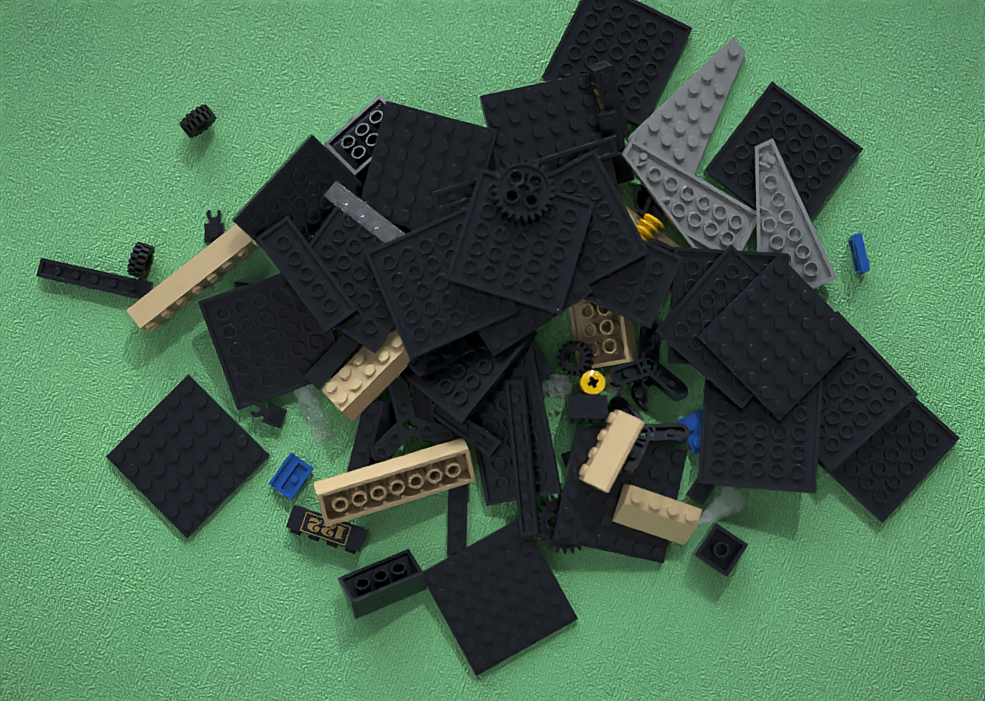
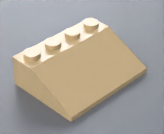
(605, 332)

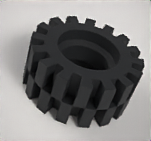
(197, 121)
(141, 260)
(565, 353)

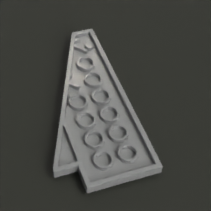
(687, 118)
(695, 208)
(783, 220)

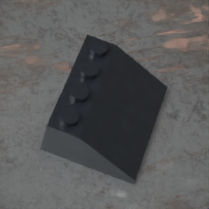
(356, 140)

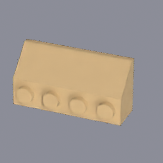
(611, 450)
(656, 514)

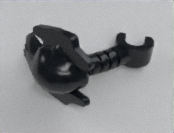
(640, 393)

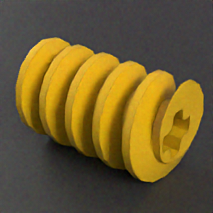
(649, 226)
(593, 376)

